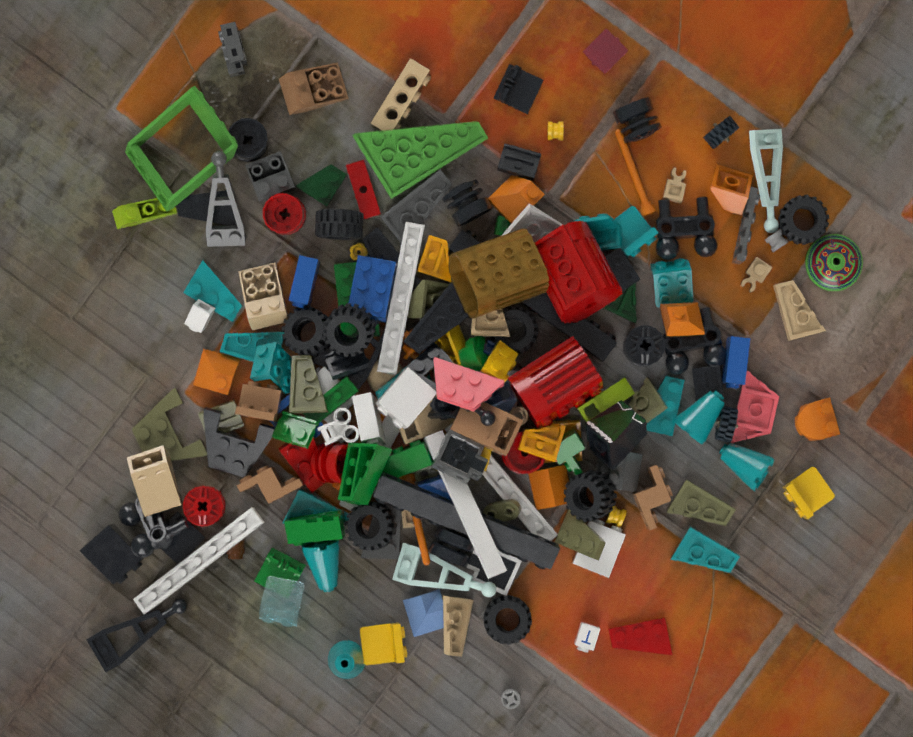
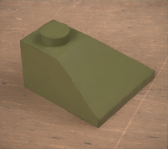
(424, 297)

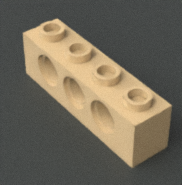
(411, 70)

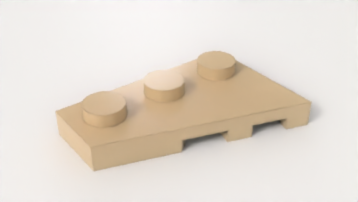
(795, 312)
(490, 325)
(456, 621)

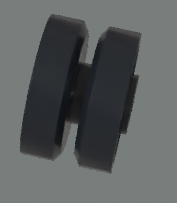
(452, 546)

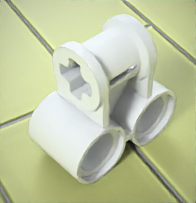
(338, 429)

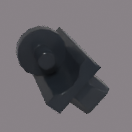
(442, 410)

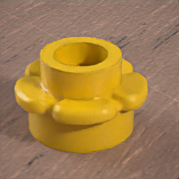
(358, 247)

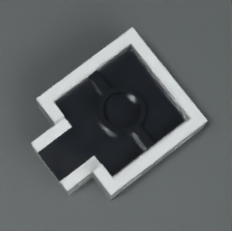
(502, 581)

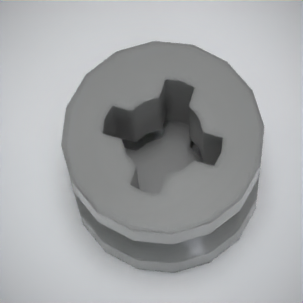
(776, 240)
(512, 701)

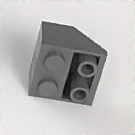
(270, 176)
(626, 474)

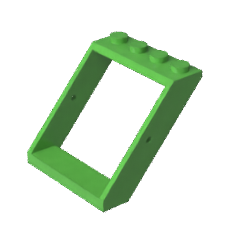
(212, 123)

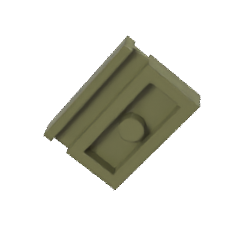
(229, 420)

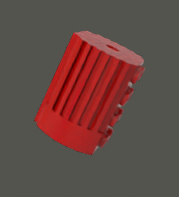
(577, 272)
(556, 383)

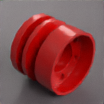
(276, 205)
(328, 462)
(215, 507)

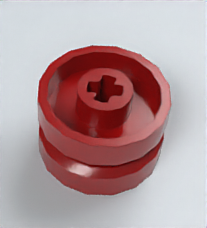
(519, 464)

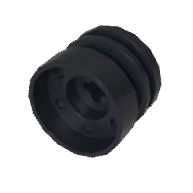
(637, 120)
(249, 129)
(467, 203)
(637, 355)

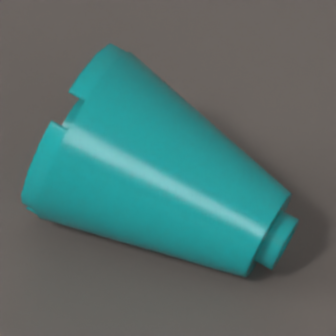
(701, 416)
(746, 464)
(323, 562)
(347, 651)

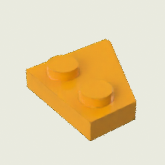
(435, 259)
(542, 442)

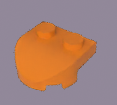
(817, 420)

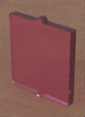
(605, 51)

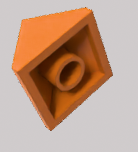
(549, 486)

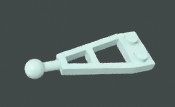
(767, 140)
(408, 563)

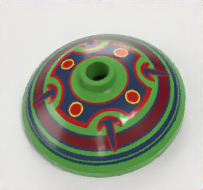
(820, 263)

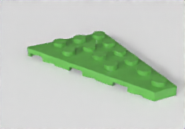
(413, 153)

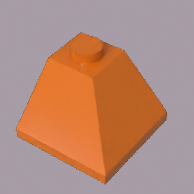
(731, 188)
(514, 196)
(682, 319)
(216, 372)

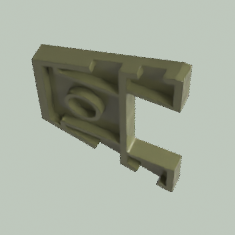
(157, 431)

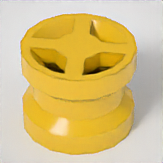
(555, 130)
(616, 516)

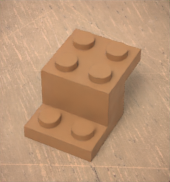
(260, 401)
(270, 484)
(652, 496)

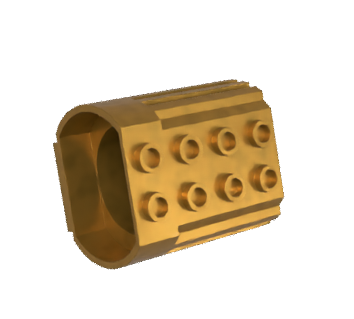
(498, 273)

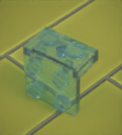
(281, 601)

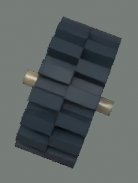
(721, 132)
(726, 424)

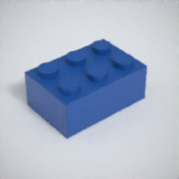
(373, 286)

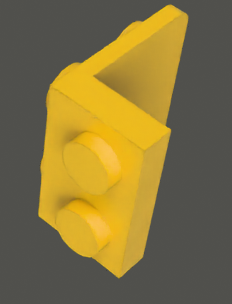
(500, 361)
(808, 492)
(383, 643)

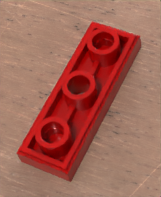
(360, 178)

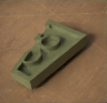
(305, 387)
(648, 401)
(700, 504)
(580, 537)

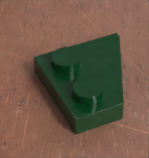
(323, 184)
(625, 304)

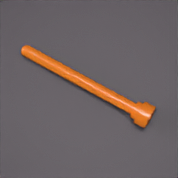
(647, 207)
(418, 527)

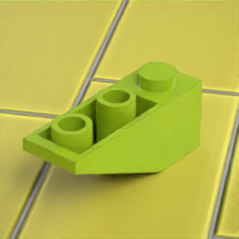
(140, 212)
(606, 399)

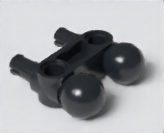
(685, 228)
(713, 354)
(155, 526)

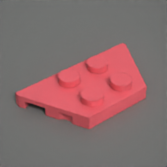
(463, 385)
(755, 410)

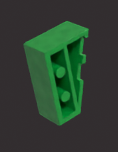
(408, 459)
(362, 472)
(315, 527)

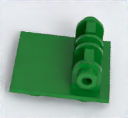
(281, 566)

